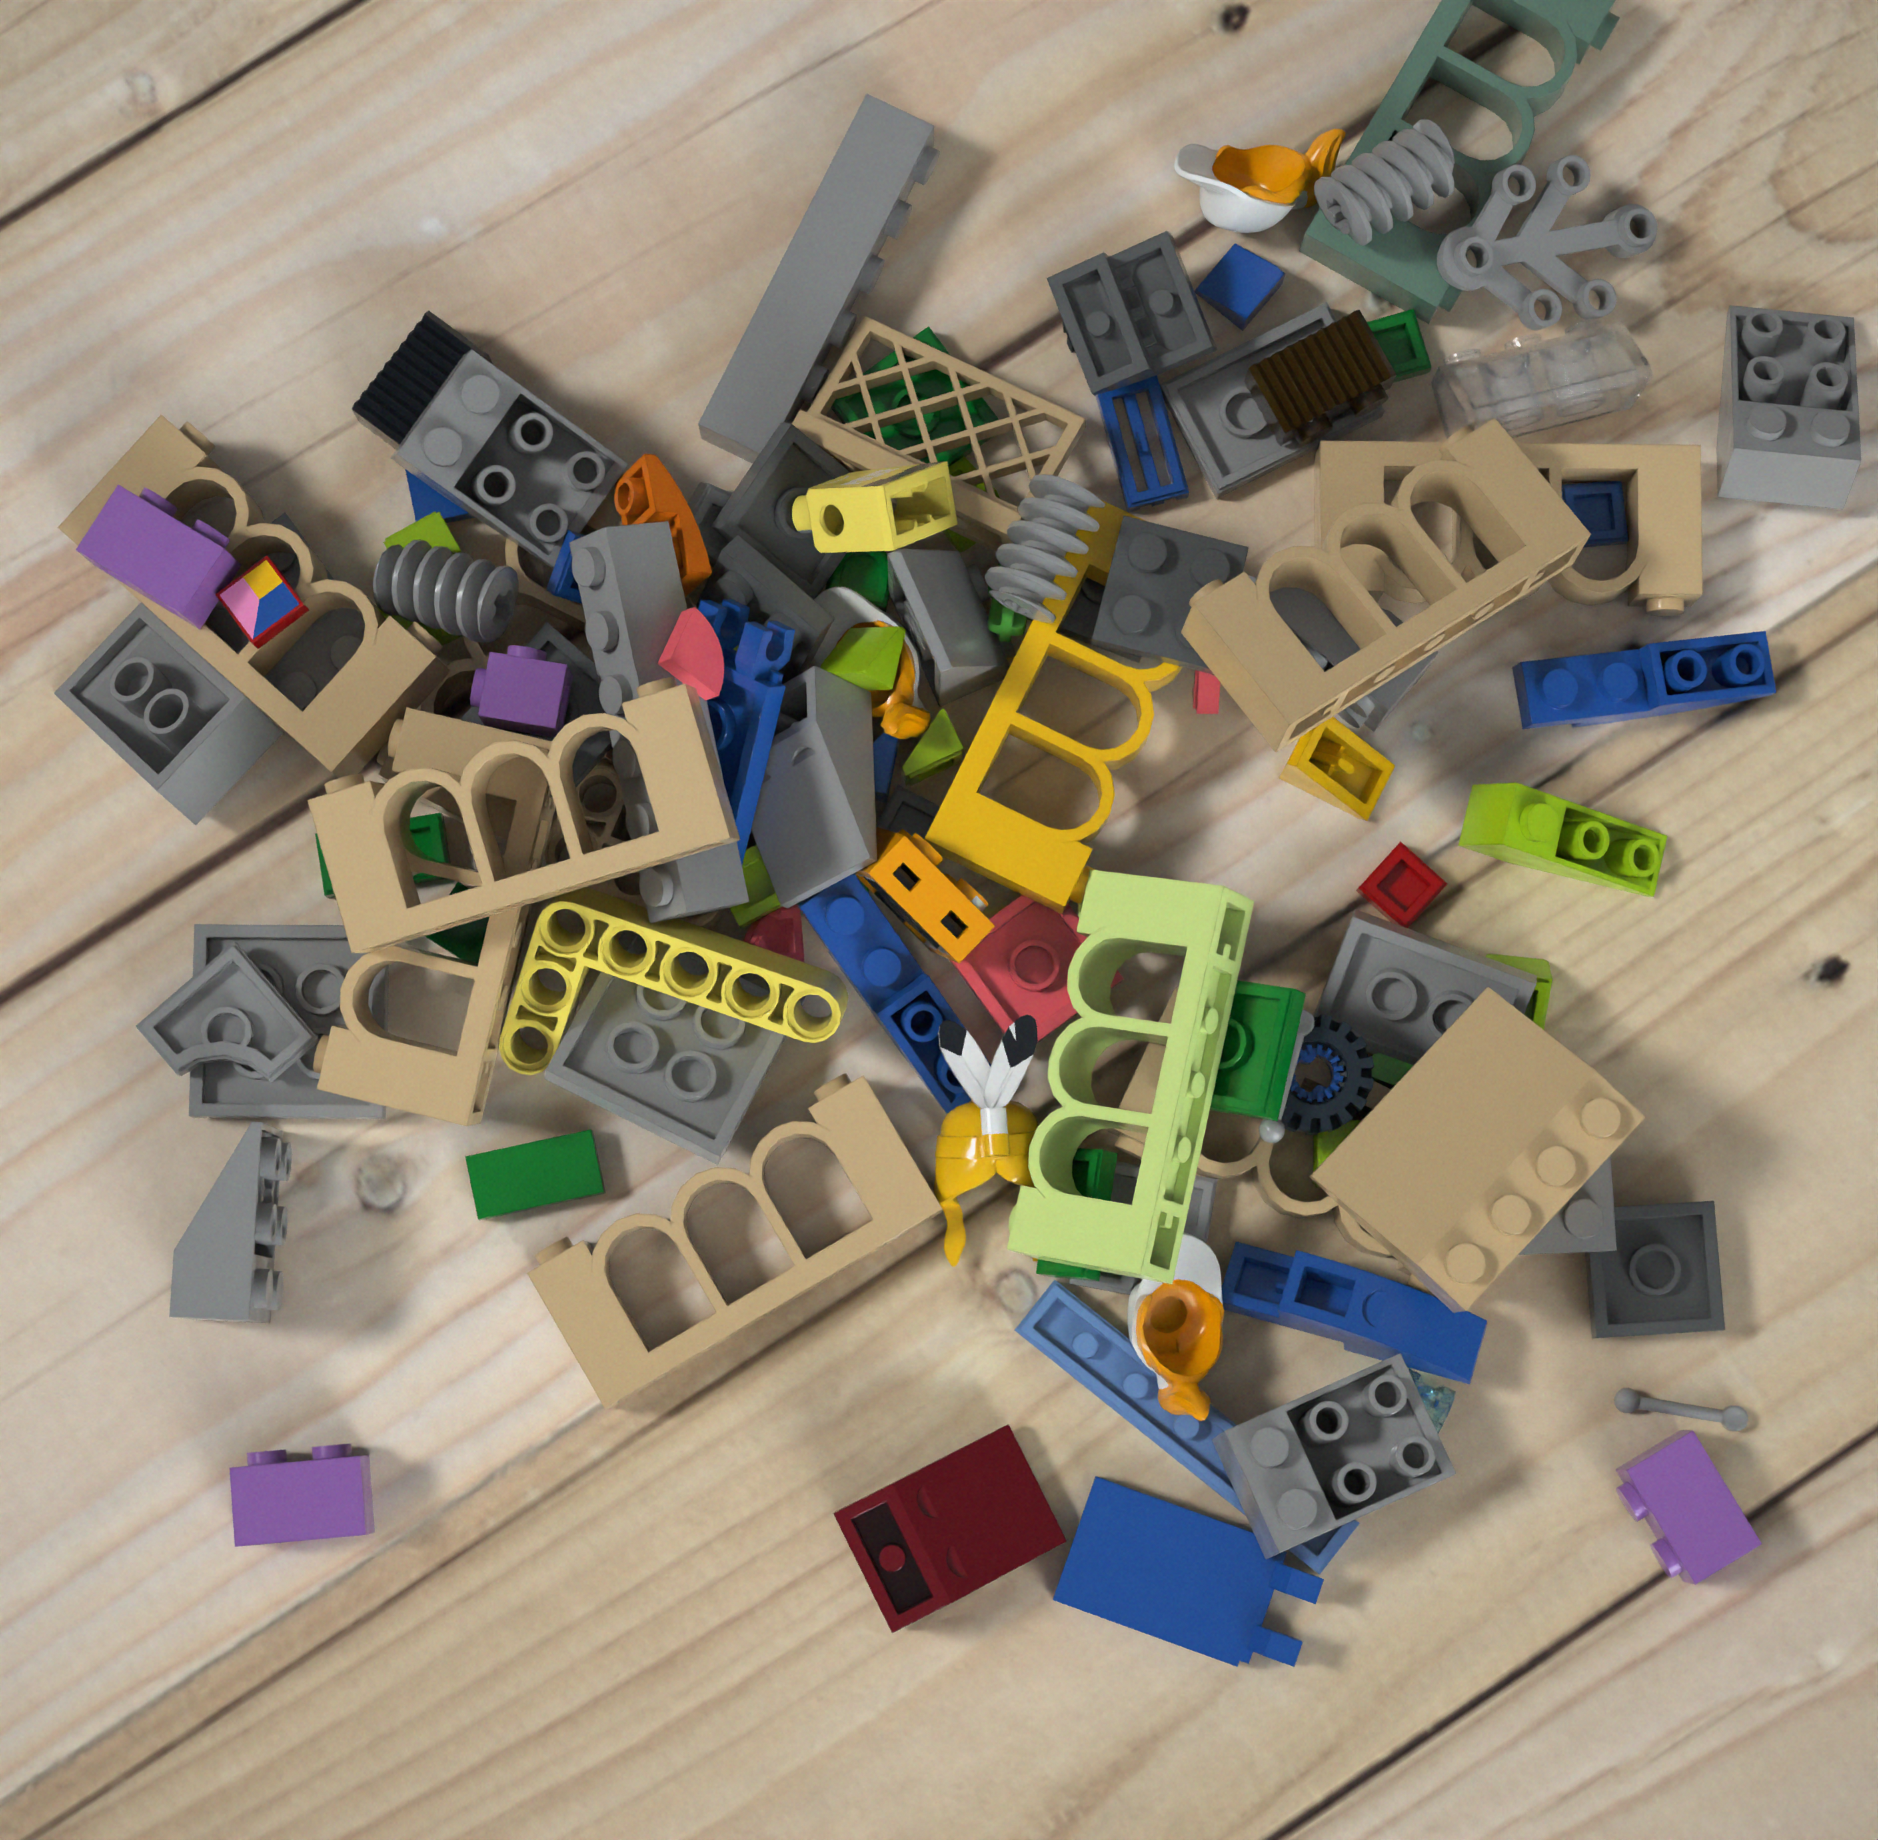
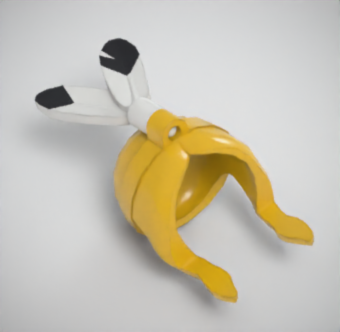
(990, 1130)

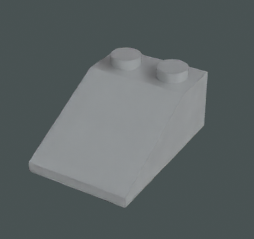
(946, 619)
(168, 713)

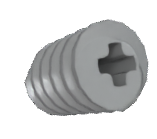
(1388, 182)
(1041, 545)
(446, 590)

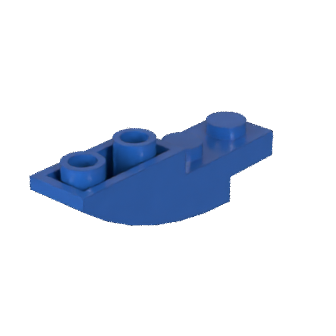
(1644, 681)
(887, 981)
(1353, 1307)

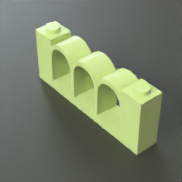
(1121, 919)

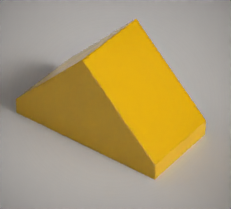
(1338, 768)

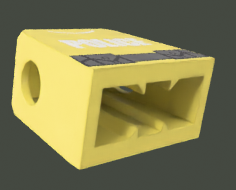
(858, 513)

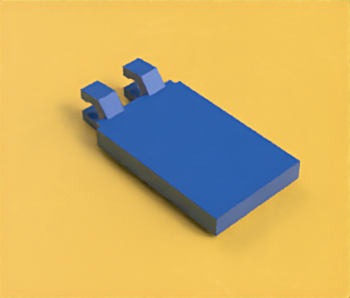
(748, 703)
(1178, 1576)

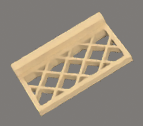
(978, 513)

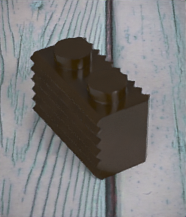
(1321, 379)

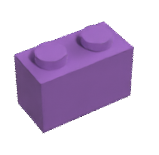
(159, 555)
(301, 1498)
(1686, 1508)

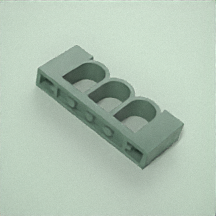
(1404, 260)

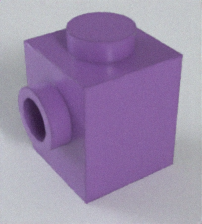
(522, 692)

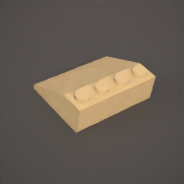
(1476, 1149)

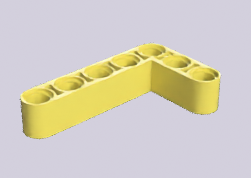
(659, 970)

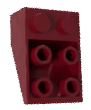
(949, 1528)

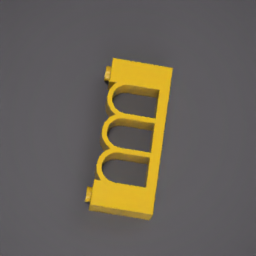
(1000, 842)

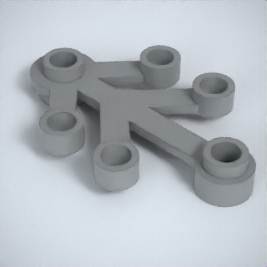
(1538, 246)

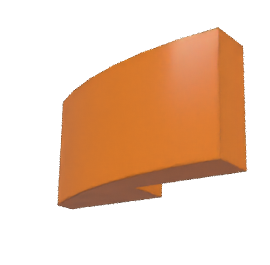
(651, 495)

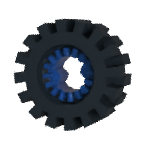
(1349, 1085)

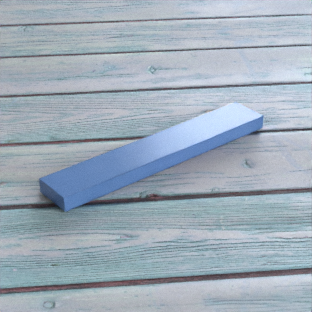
(1112, 1371)

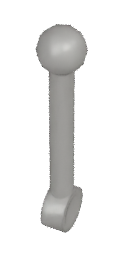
(1271, 1130)
(1731, 1417)

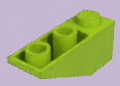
(1561, 838)

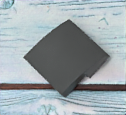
(1131, 314)

